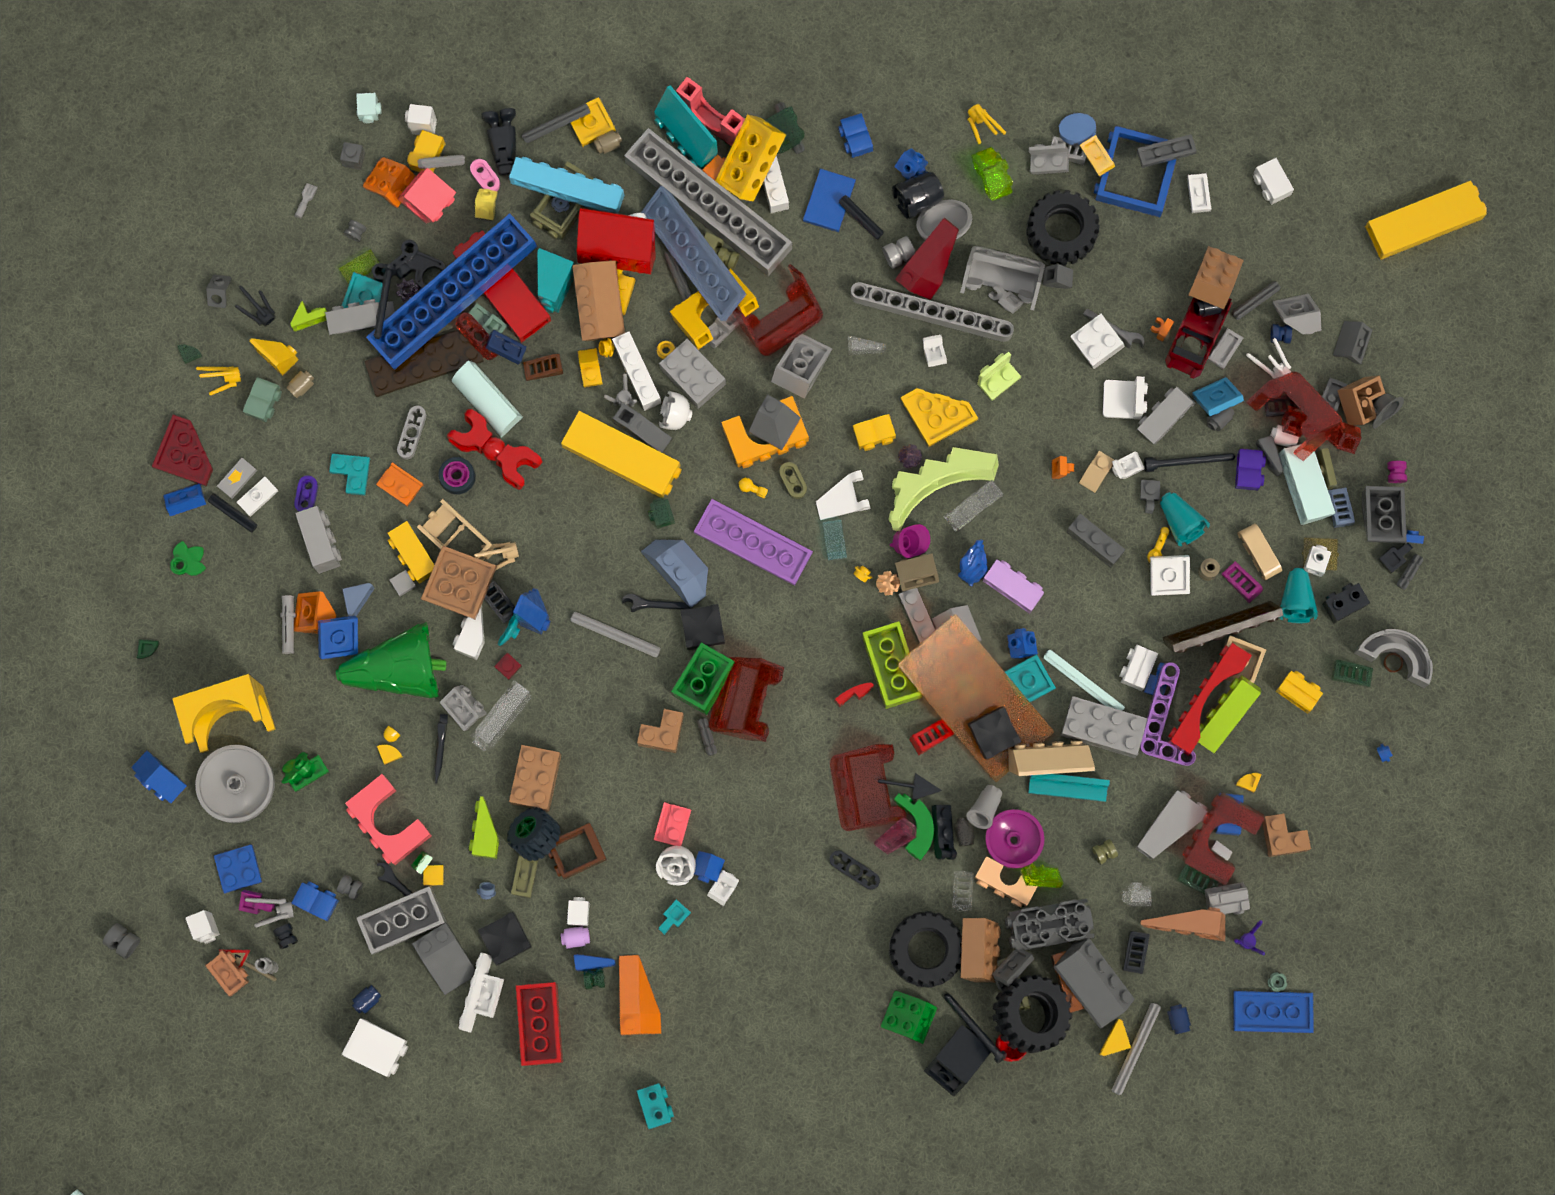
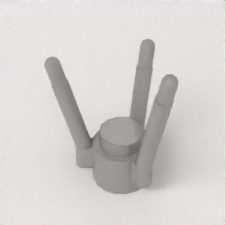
(623, 396)
(283, 911)

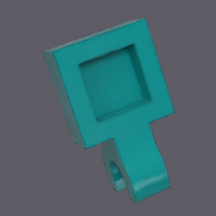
(675, 915)

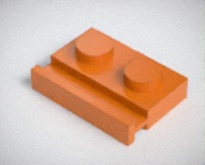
(399, 484)

